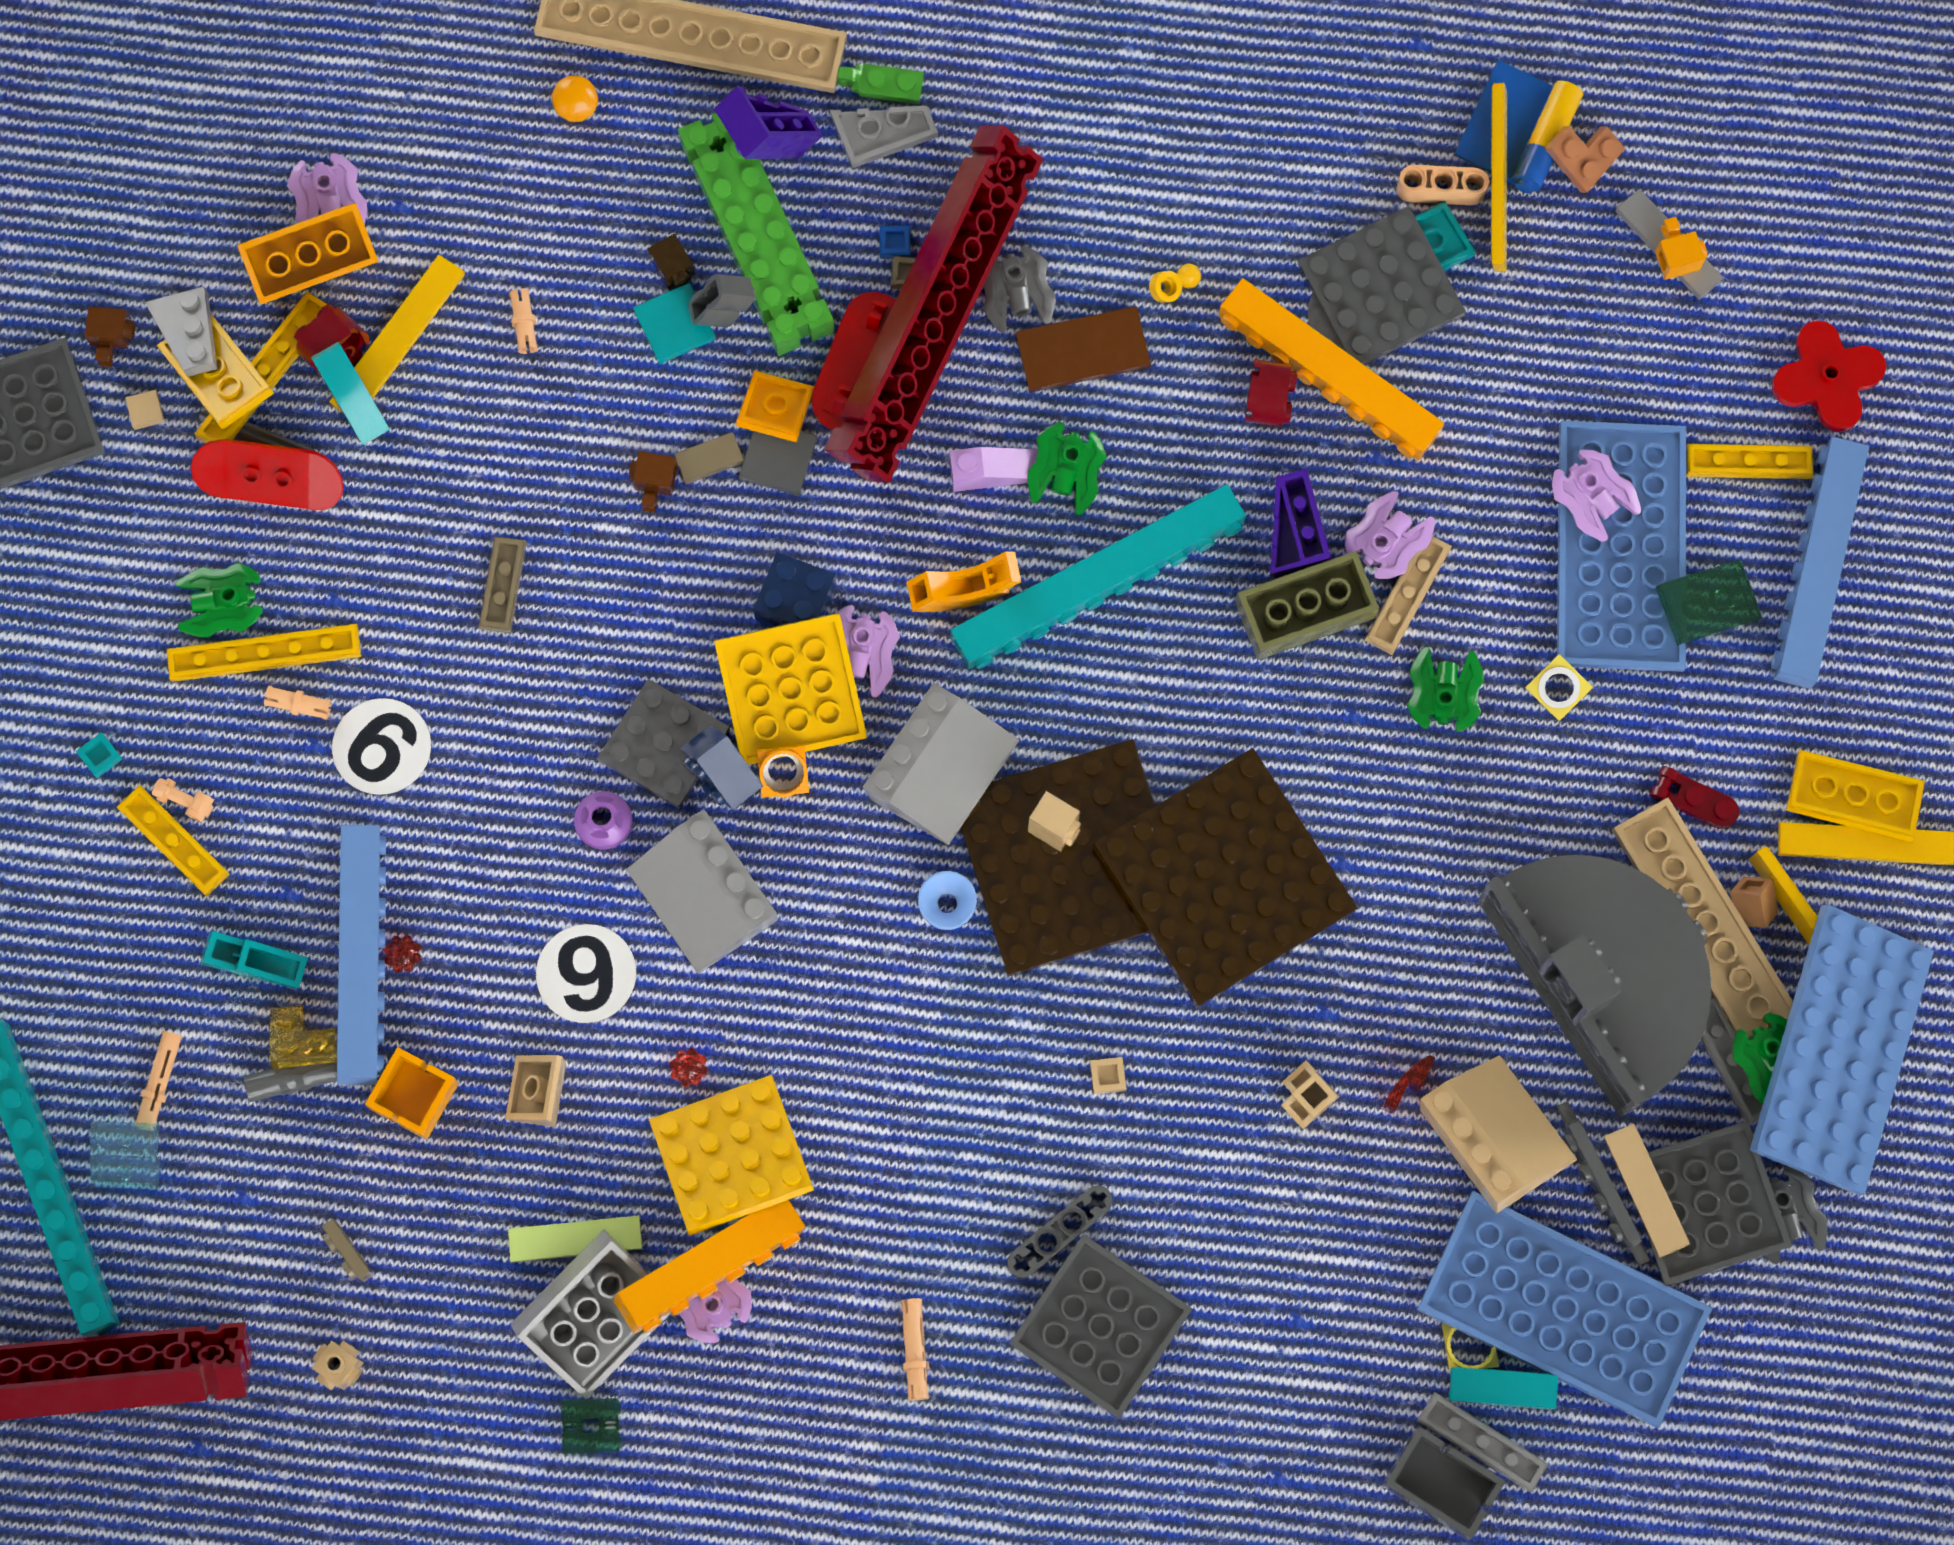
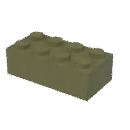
(1306, 605)

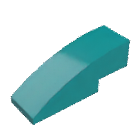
(350, 393)
(253, 960)
(1503, 1388)

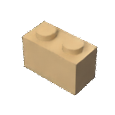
(1054, 822)

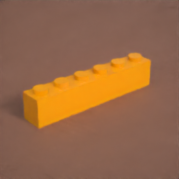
(707, 1265)

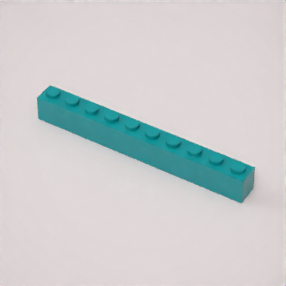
(1098, 577)
(51, 1194)

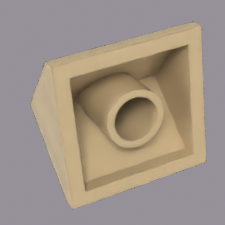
(536, 1089)

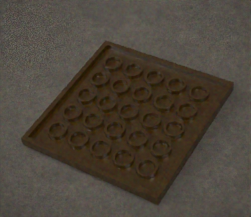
(1224, 877)
(1048, 900)

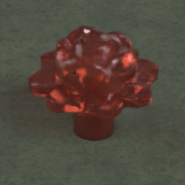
(402, 954)
(688, 1067)

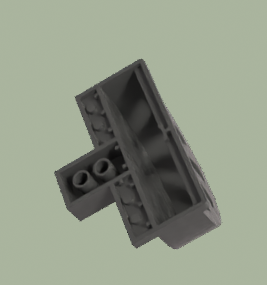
(1610, 964)

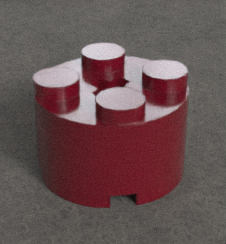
(328, 328)
(1269, 393)

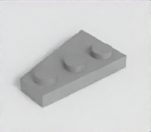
(880, 133)
(187, 328)

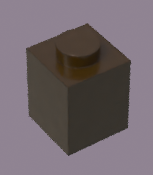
(671, 262)

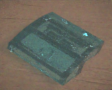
(124, 1155)

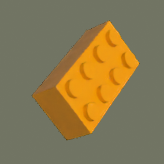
(307, 253)

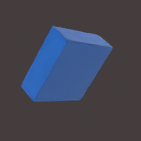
(895, 241)

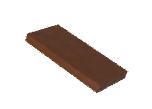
(1082, 349)

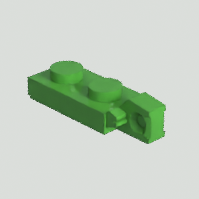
(883, 82)

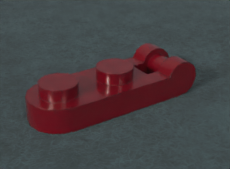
(1696, 799)

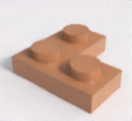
(1581, 161)

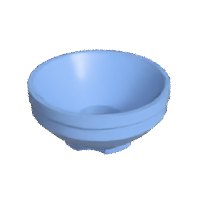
(944, 884)

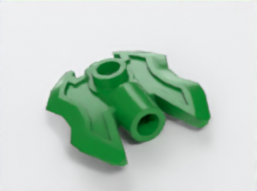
(1069, 463)
(223, 599)
(1444, 694)
(1759, 1053)

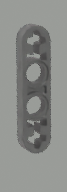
(1061, 1234)

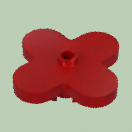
(1834, 397)

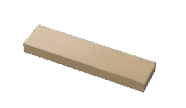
(1407, 596)
(1646, 1190)

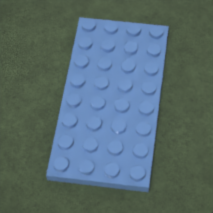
(1607, 588)
(1842, 1050)
(1565, 1309)

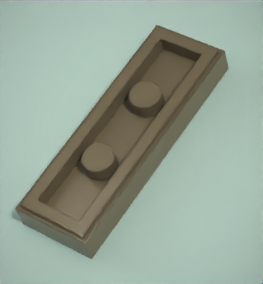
(502, 584)

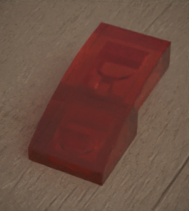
(1412, 1078)

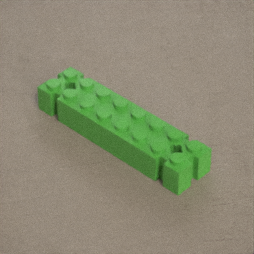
(757, 236)

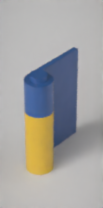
(1533, 119)

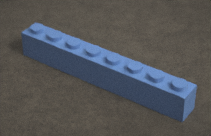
(1820, 562)
(359, 954)

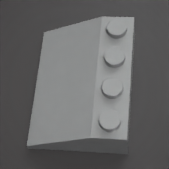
(940, 764)
(702, 892)
(576, 1320)

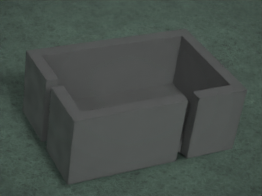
(1443, 1484)

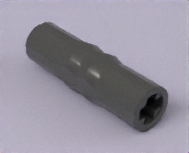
(288, 1080)

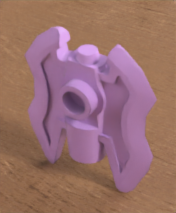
(325, 188)
(1592, 492)
(1385, 540)
(871, 646)
(717, 1311)

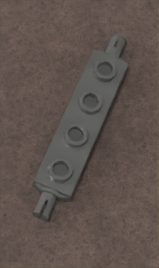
(1606, 1196)

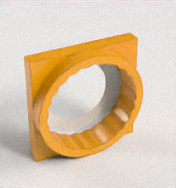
(797, 785)

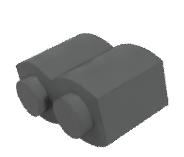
(721, 300)

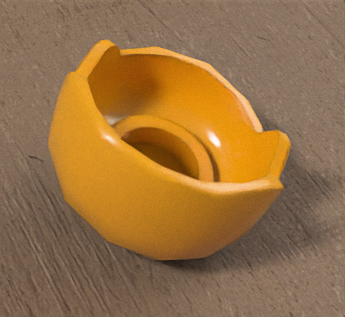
(574, 98)

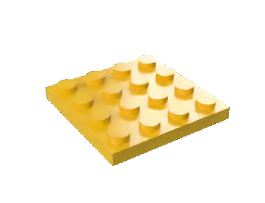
(791, 687)
(731, 1155)

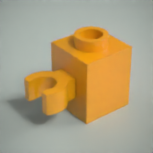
(1678, 252)

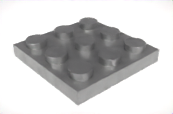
(650, 740)

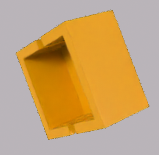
(410, 1094)

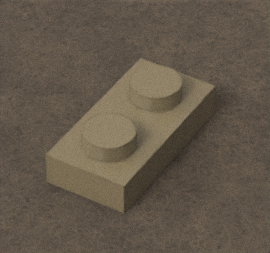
(338, 1240)

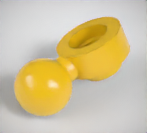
(1187, 277)

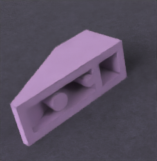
(990, 467)

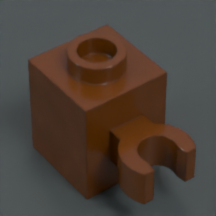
(108, 330)
(654, 476)

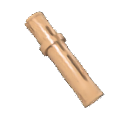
(162, 1066)
(915, 1357)

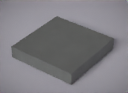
(778, 461)

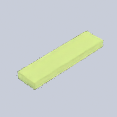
(570, 1238)

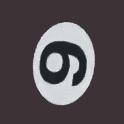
(381, 746)
(586, 973)

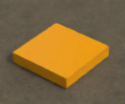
(775, 406)

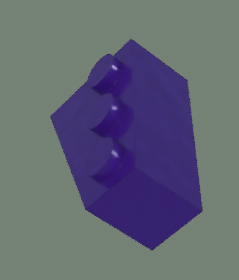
(766, 128)
(1297, 528)

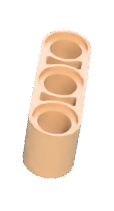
(1455, 177)

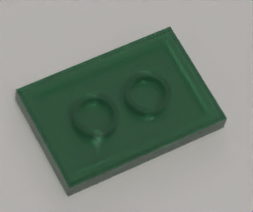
(1708, 602)

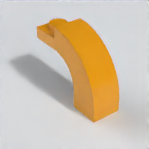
(965, 587)

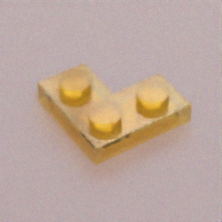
(293, 1045)

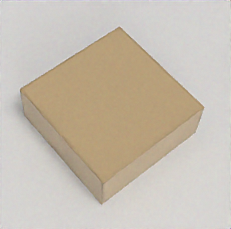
(145, 409)
(1108, 1075)

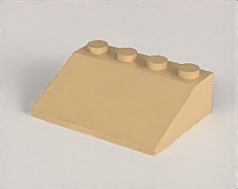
(1496, 1132)

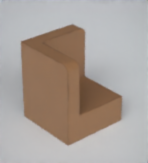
(1755, 901)

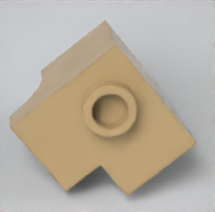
(1309, 1094)

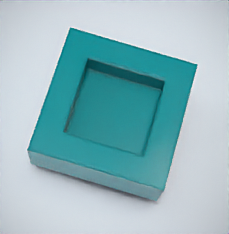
(99, 755)

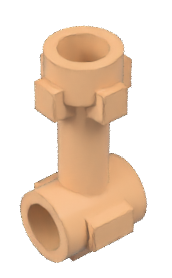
(198, 806)

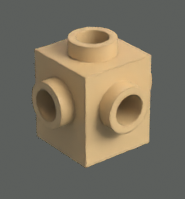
(349, 1368)

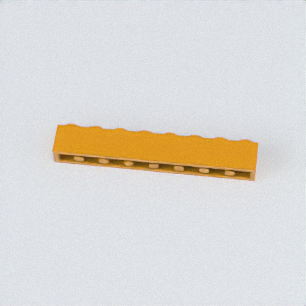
(1330, 370)

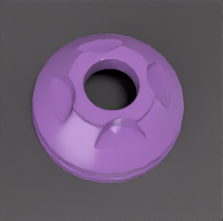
(608, 835)

